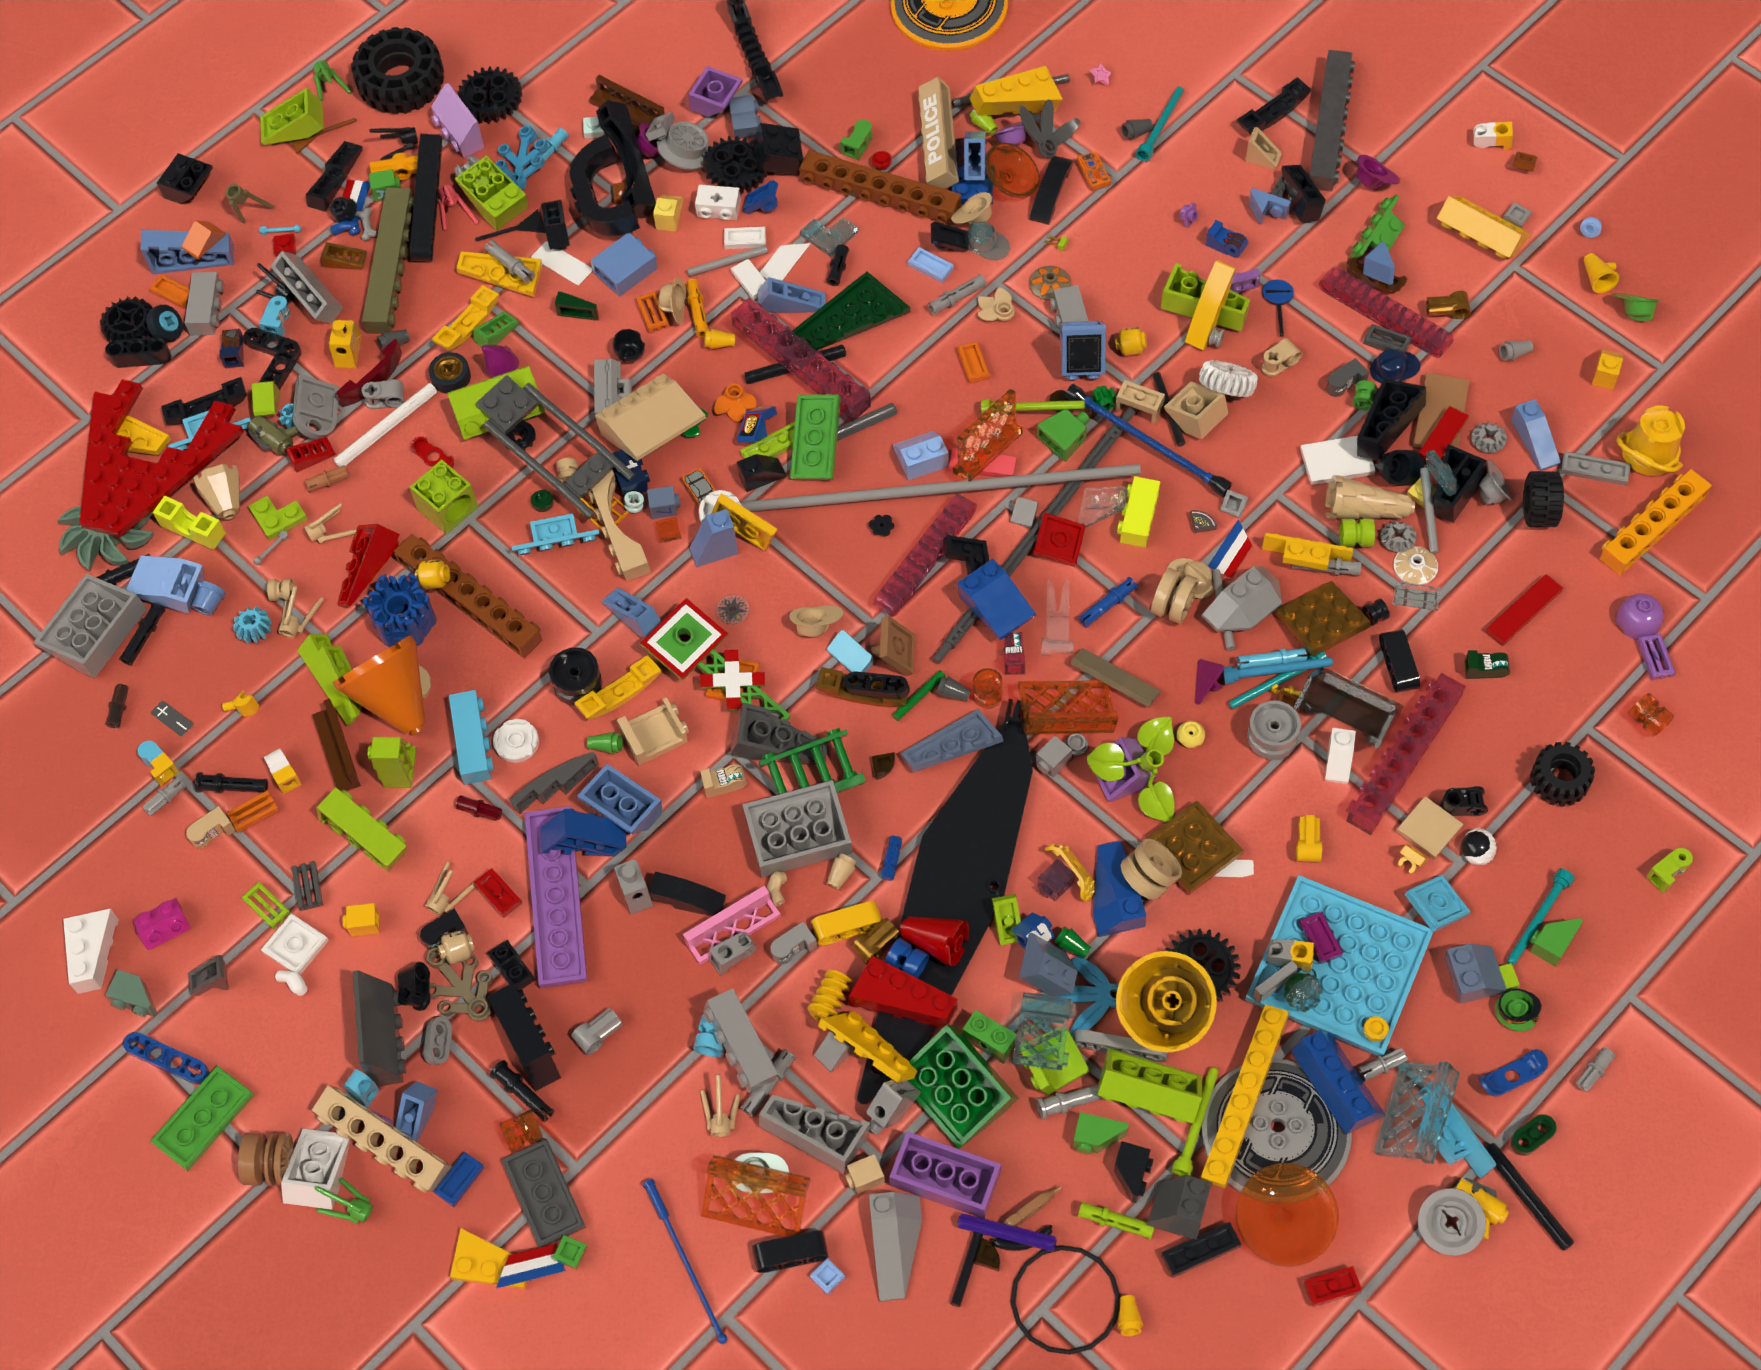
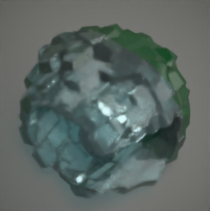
(1303, 991)

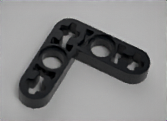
(279, 352)

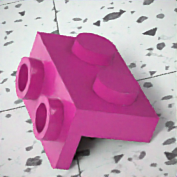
(161, 923)

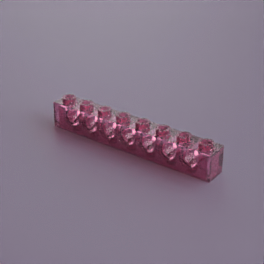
(800, 358)
(1367, 817)

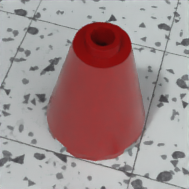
(937, 937)

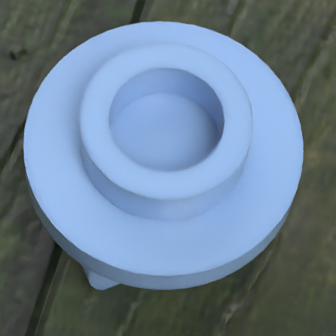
(1591, 227)

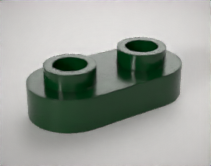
(1532, 1136)

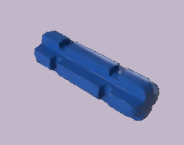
(891, 858)

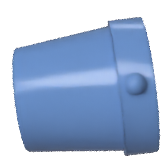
(207, 597)

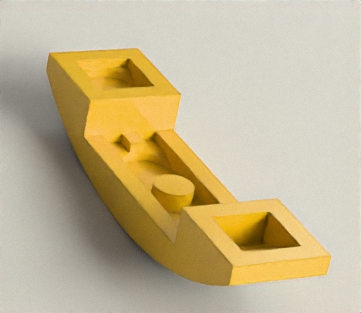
(462, 328)
(620, 691)

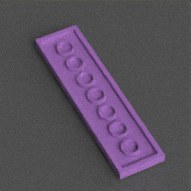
(555, 908)

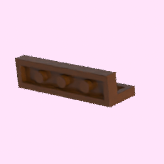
(639, 113)
(336, 748)

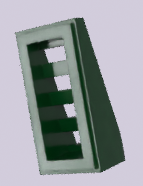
(575, 307)

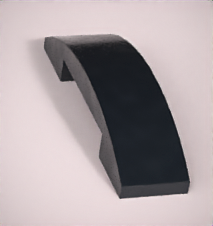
(1277, 108)
(1049, 189)
(231, 393)

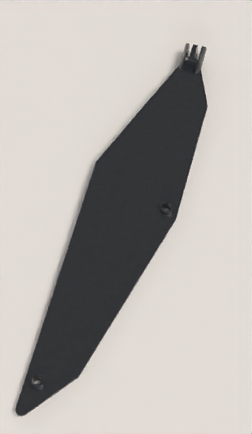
(956, 865)

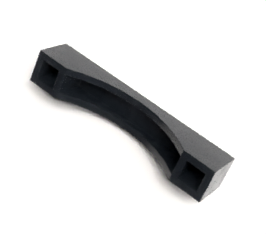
(617, 125)

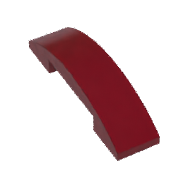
(352, 393)

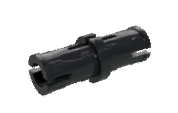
(838, 265)

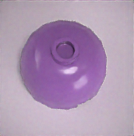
(1640, 616)

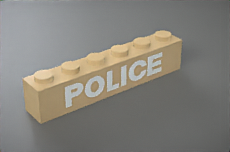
(938, 134)

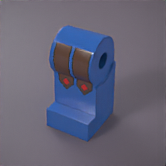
(1225, 240)

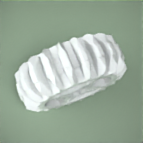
(1228, 378)

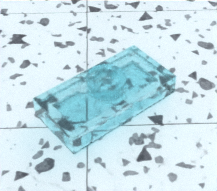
(1441, 472)

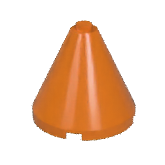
(389, 686)

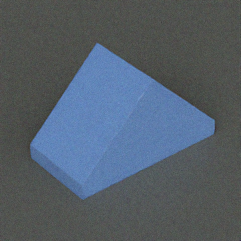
(1379, 264)

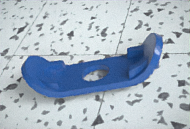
(1528, 1068)

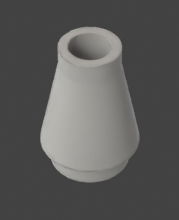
(1514, 349)

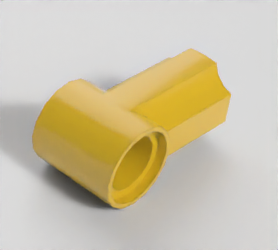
(1309, 844)

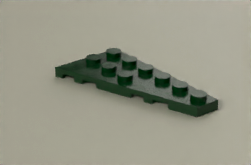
(852, 311)

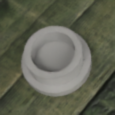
(1077, 743)

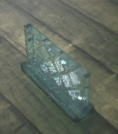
(1433, 1112)

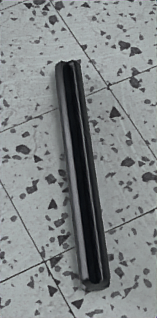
(778, 369)
(1530, 1198)

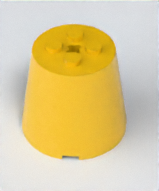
(1145, 1005)

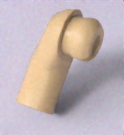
(773, 887)

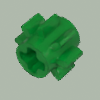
(1104, 397)

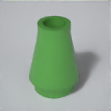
(606, 742)

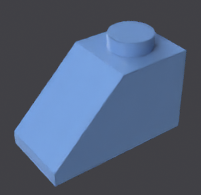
(415, 1109)

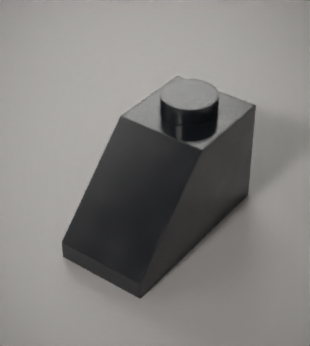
(759, 471)

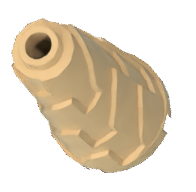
(1359, 500)

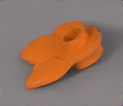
(735, 405)

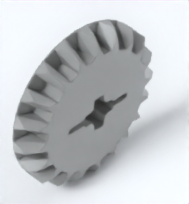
(1448, 1239)

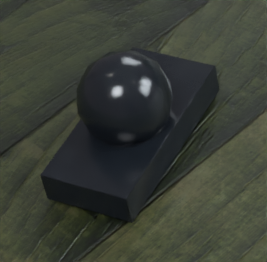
(948, 237)

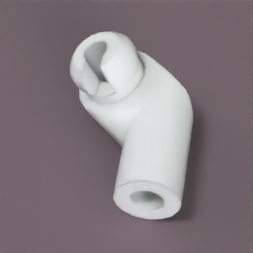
(294, 981)

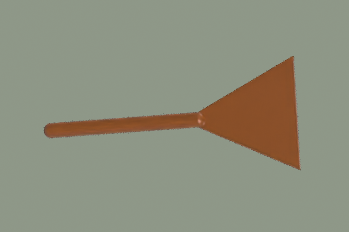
(300, 144)

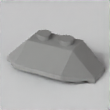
(1245, 601)

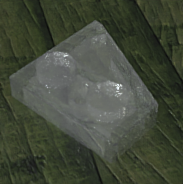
(1101, 503)

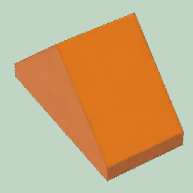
(201, 238)

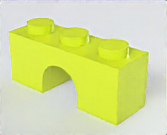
(200, 529)

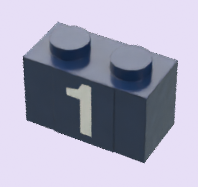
(641, 477)

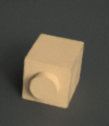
(864, 1174)

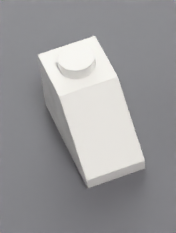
(1340, 755)

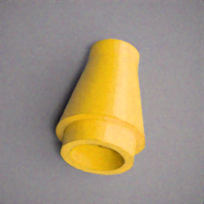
(718, 339)
(1129, 1317)

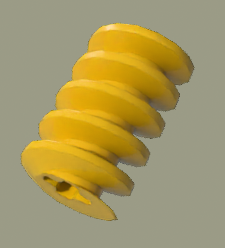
(828, 995)

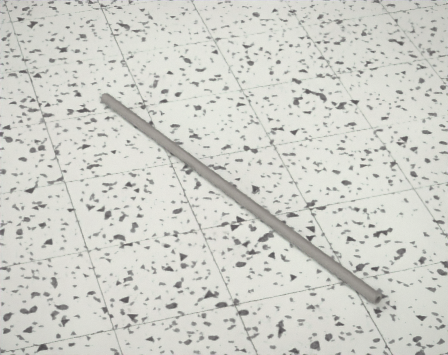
(940, 488)

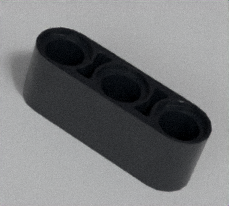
(138, 352)
(1399, 661)
(790, 1251)

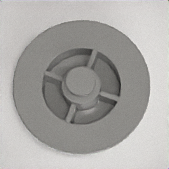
(684, 145)

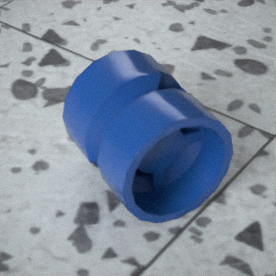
(915, 960)

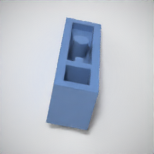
(788, 297)
(1536, 434)
(633, 612)

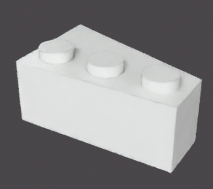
(87, 948)

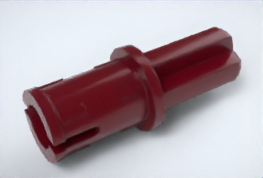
(478, 808)

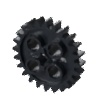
(504, 93)
(733, 164)
(1221, 980)

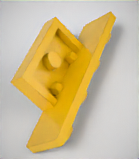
(1305, 552)

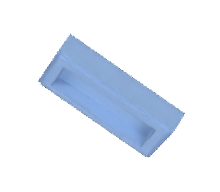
(931, 265)

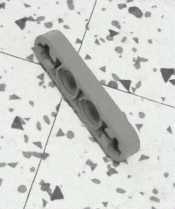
(1101, 1042)

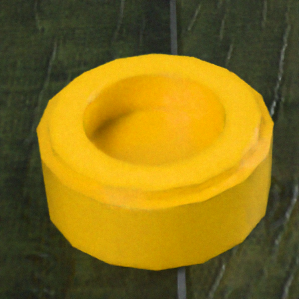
(1375, 1029)

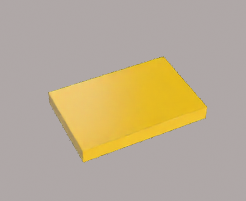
(746, 523)

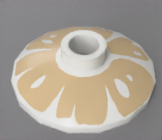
(1412, 572)

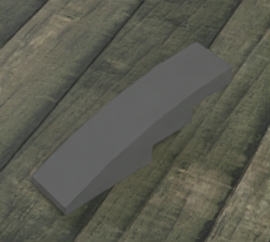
(561, 778)

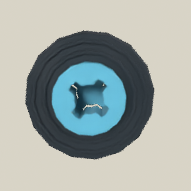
(164, 322)

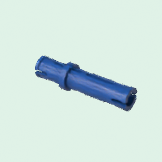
(1114, 597)

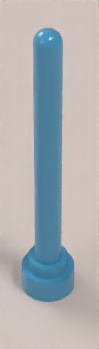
(1232, 674)

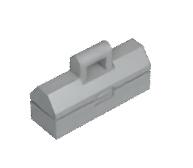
(607, 383)

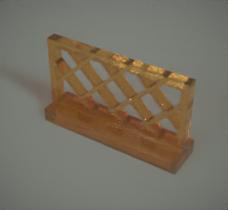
(989, 446)
(1068, 721)
(754, 1176)

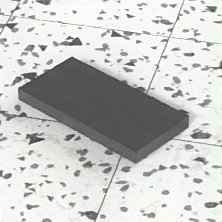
(543, 1193)

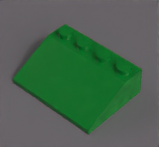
(959, 1086)

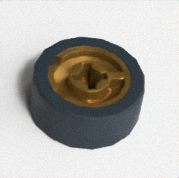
(441, 374)

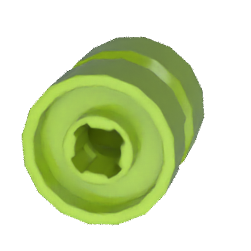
(1360, 532)

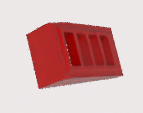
(307, 461)

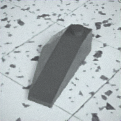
(761, 733)

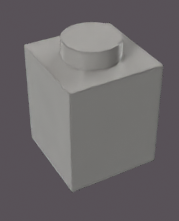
(1053, 757)

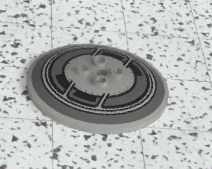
(1310, 1132)

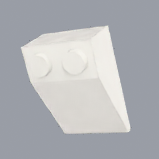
(315, 1162)

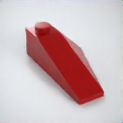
(371, 550)

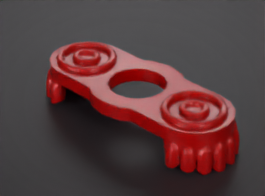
(423, 448)

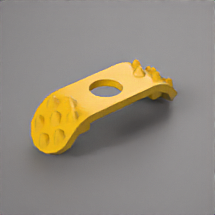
(1085, 881)

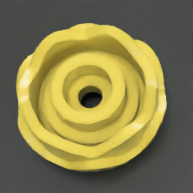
(1188, 740)

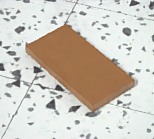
(1440, 394)

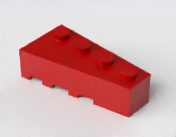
(902, 995)

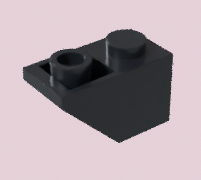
(1130, 1169)

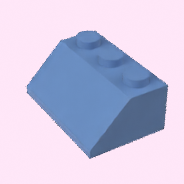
(622, 800)

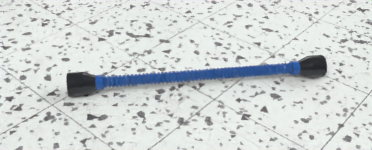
(1217, 483)

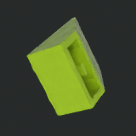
(492, 192)

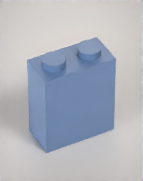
(624, 264)

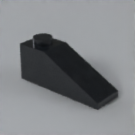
(1304, 195)
(555, 225)

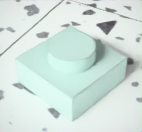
(592, 128)

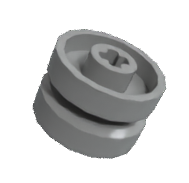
(1273, 730)

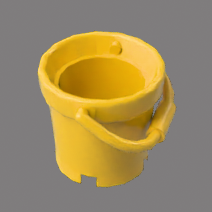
(1654, 442)

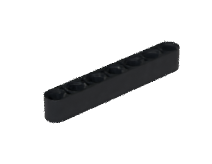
(426, 197)

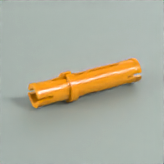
(695, 300)

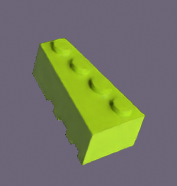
(361, 829)

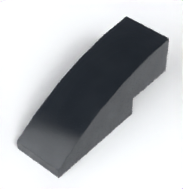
(686, 895)

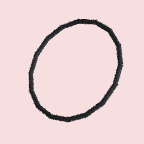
(1039, 1343)

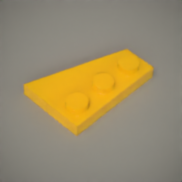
(143, 437)
(479, 1261)

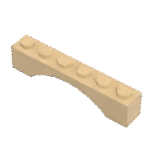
(629, 553)

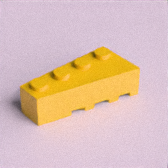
(1021, 89)

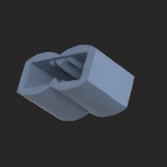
(743, 116)

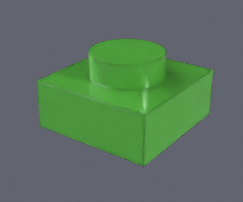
(570, 1252)

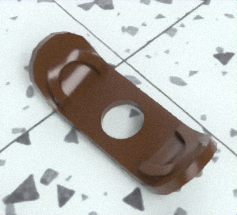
(1356, 269)

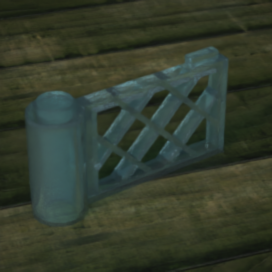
(1044, 1010)

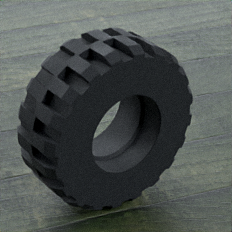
(394, 49)

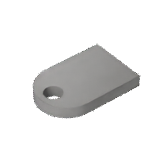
(316, 405)

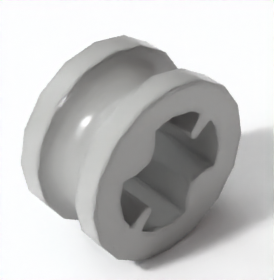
(1216, 337)

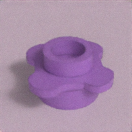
(1189, 214)

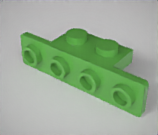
(1383, 228)

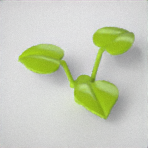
(1158, 738)

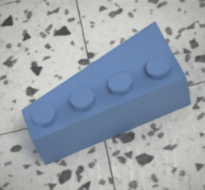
(165, 252)

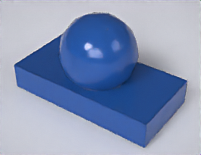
(762, 198)

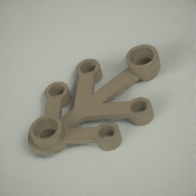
(461, 988)

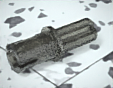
(117, 706)

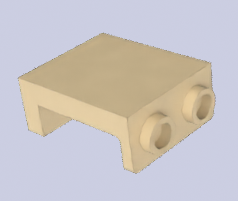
(654, 732)

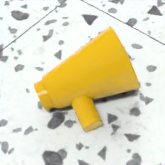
(1601, 274)

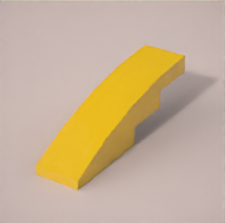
(1210, 304)

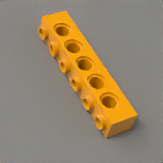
(1621, 558)

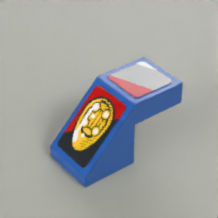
(753, 424)

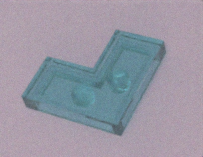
(828, 239)

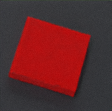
(1059, 539)

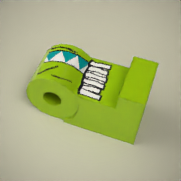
(1673, 864)

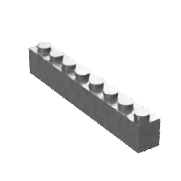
(1330, 119)

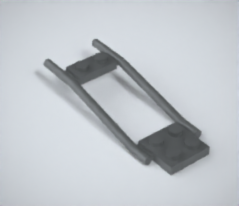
(509, 404)

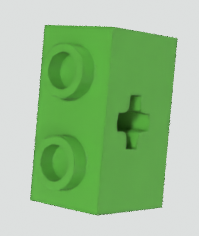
(989, 1036)

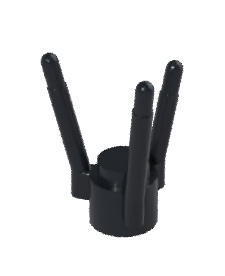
(407, 135)
(281, 288)

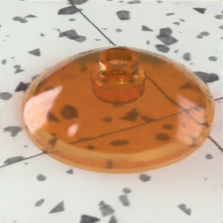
(1012, 170)

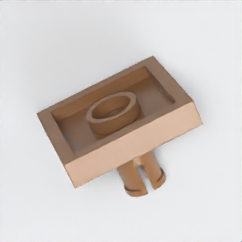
(896, 646)

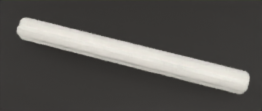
(385, 425)

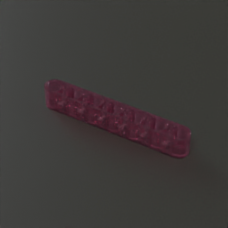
(1385, 311)
(924, 555)

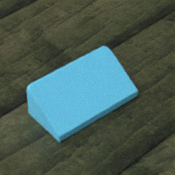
(850, 653)

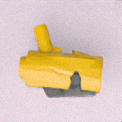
(1493, 1207)

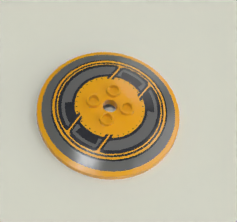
(949, 23)

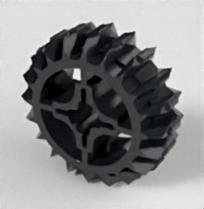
(126, 320)

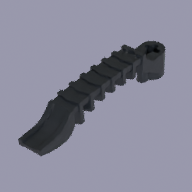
(760, 67)

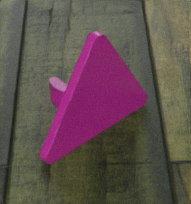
(1207, 676)

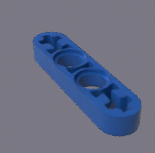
(166, 1058)

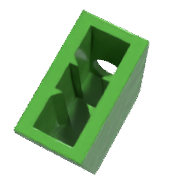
(1063, 432)

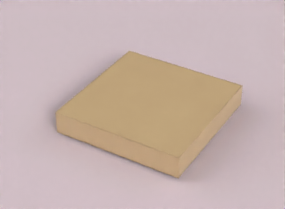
(1429, 828)

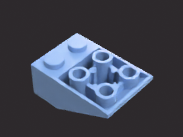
(166, 581)

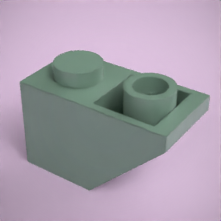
(131, 993)

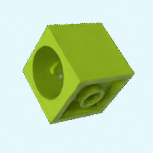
(444, 497)

